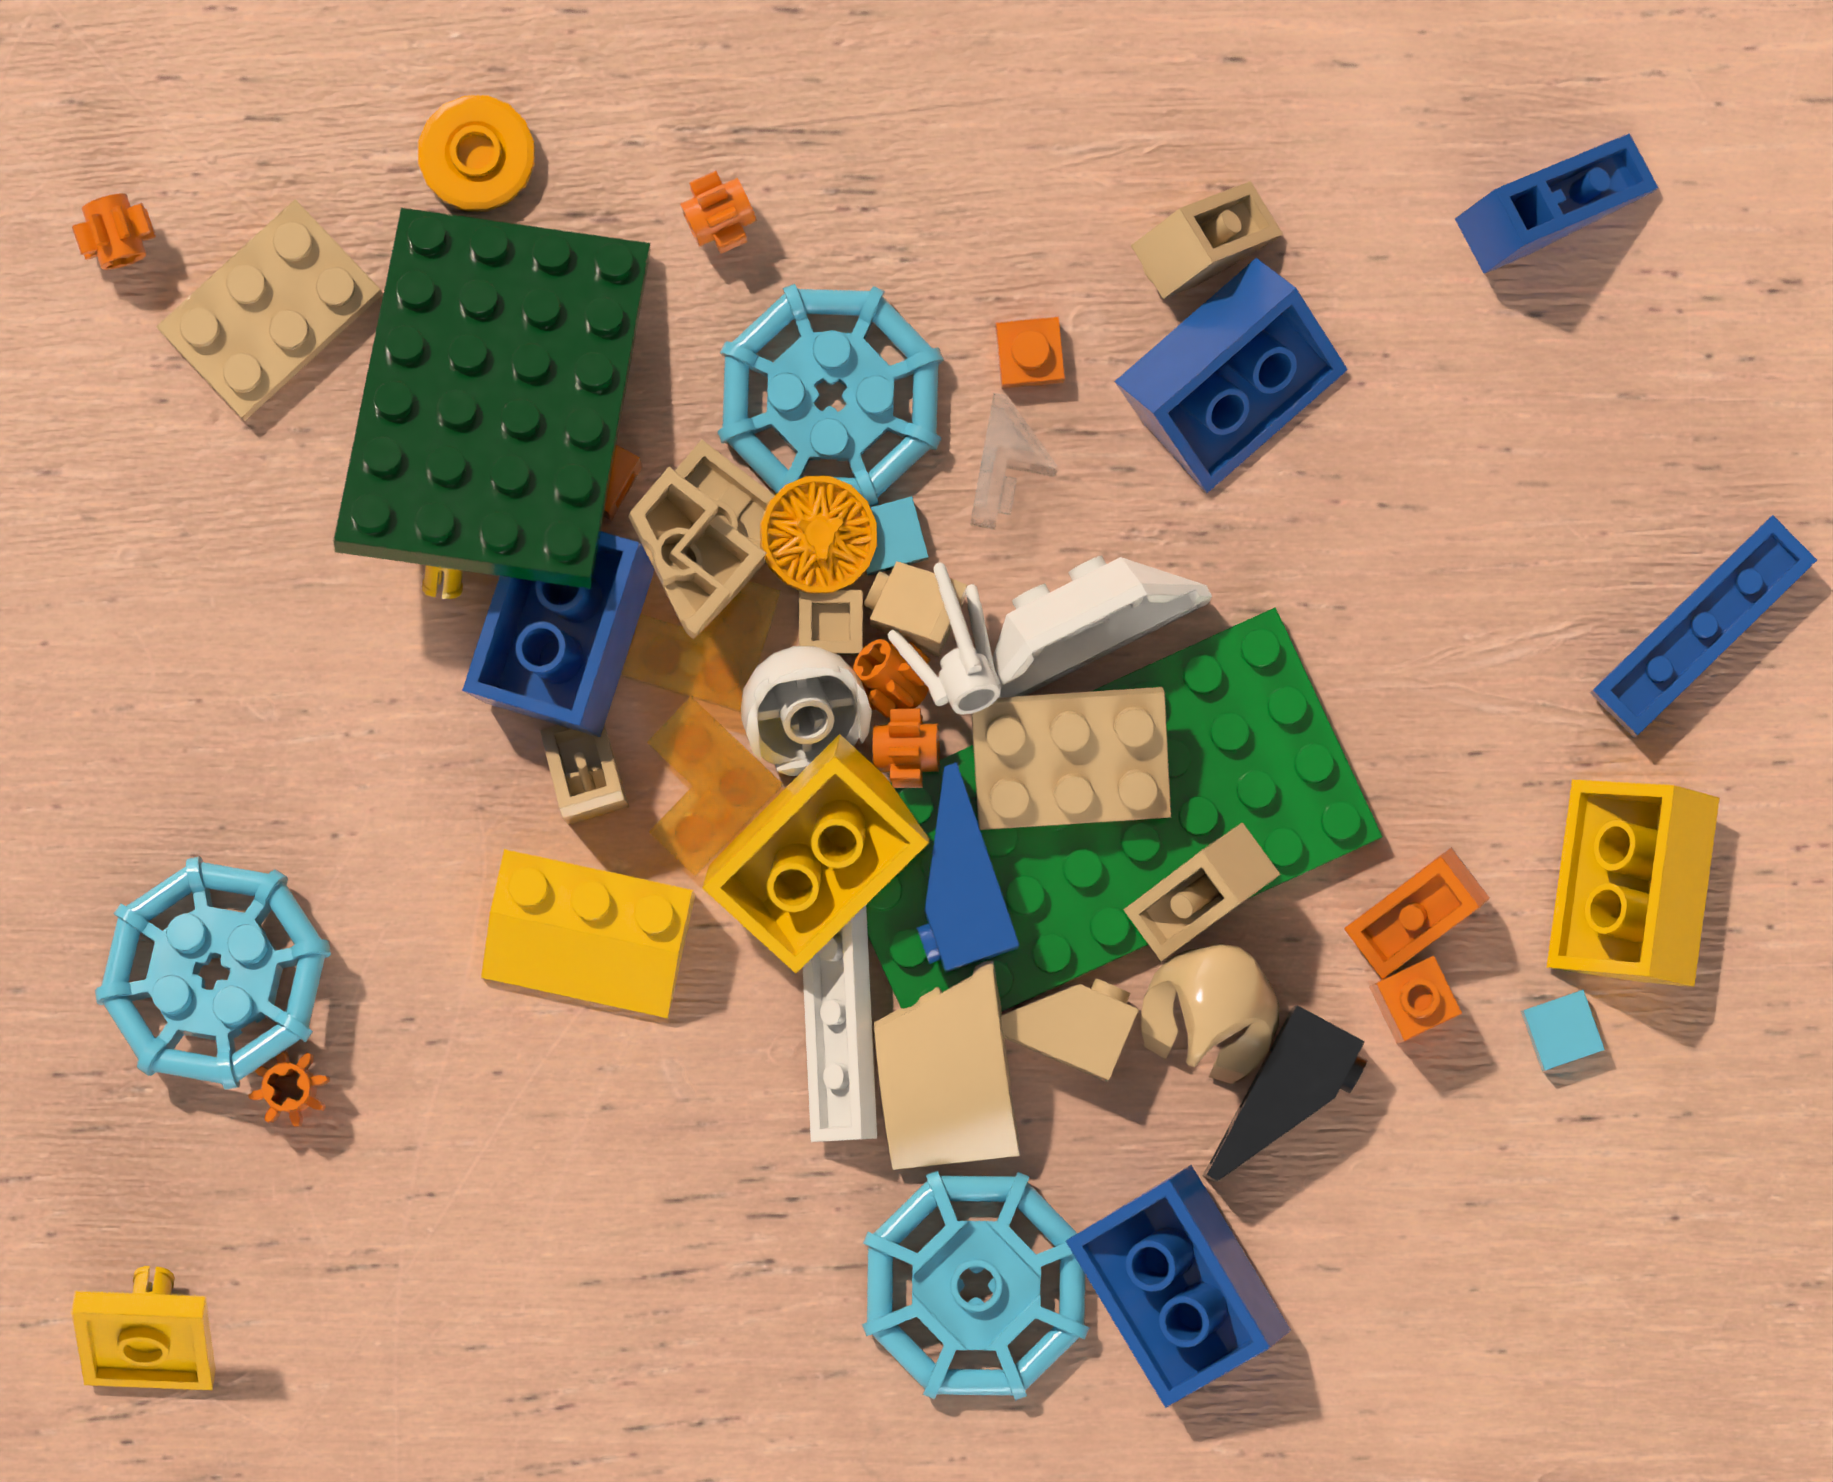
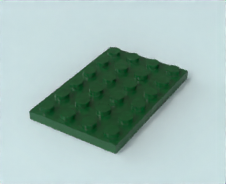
(493, 398)

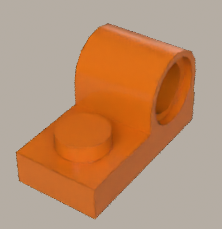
(1417, 913)

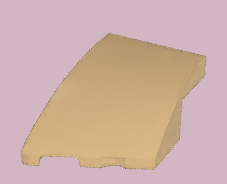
(702, 533)
(947, 1077)

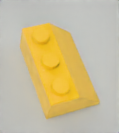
(816, 854)
(1633, 881)
(586, 933)

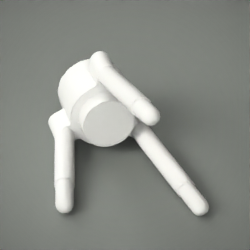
(966, 672)

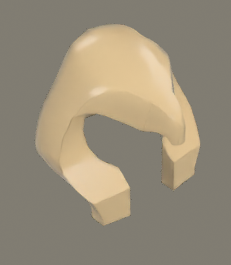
(1219, 995)

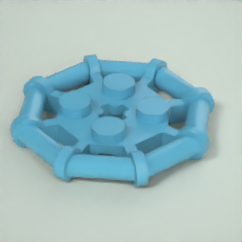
(832, 359)
(233, 1003)
(938, 1284)

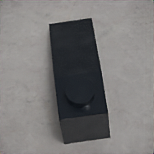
(1295, 1080)

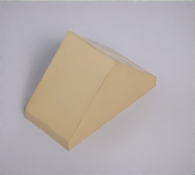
(583, 773)

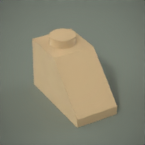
(1205, 239)
(913, 606)
(1201, 891)
(1076, 1027)

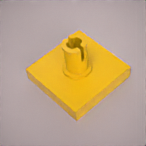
(144, 1336)

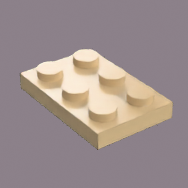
(269, 310)
(1071, 758)

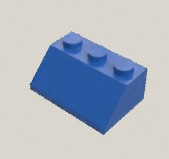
(1232, 374)
(1178, 1286)

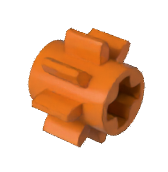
(718, 212)
(113, 231)
(889, 678)
(906, 748)
(306, 1082)

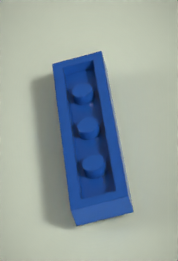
(1703, 626)

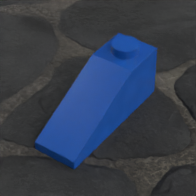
(1555, 202)
(963, 894)

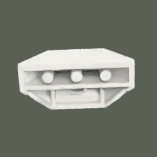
(1087, 620)

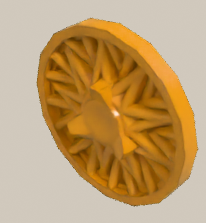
(476, 153)
(818, 534)

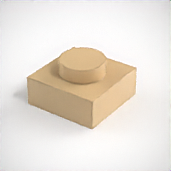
(832, 621)

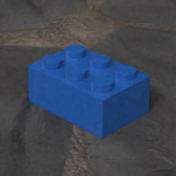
(562, 646)

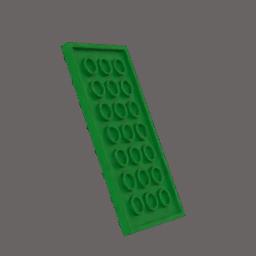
(1240, 749)

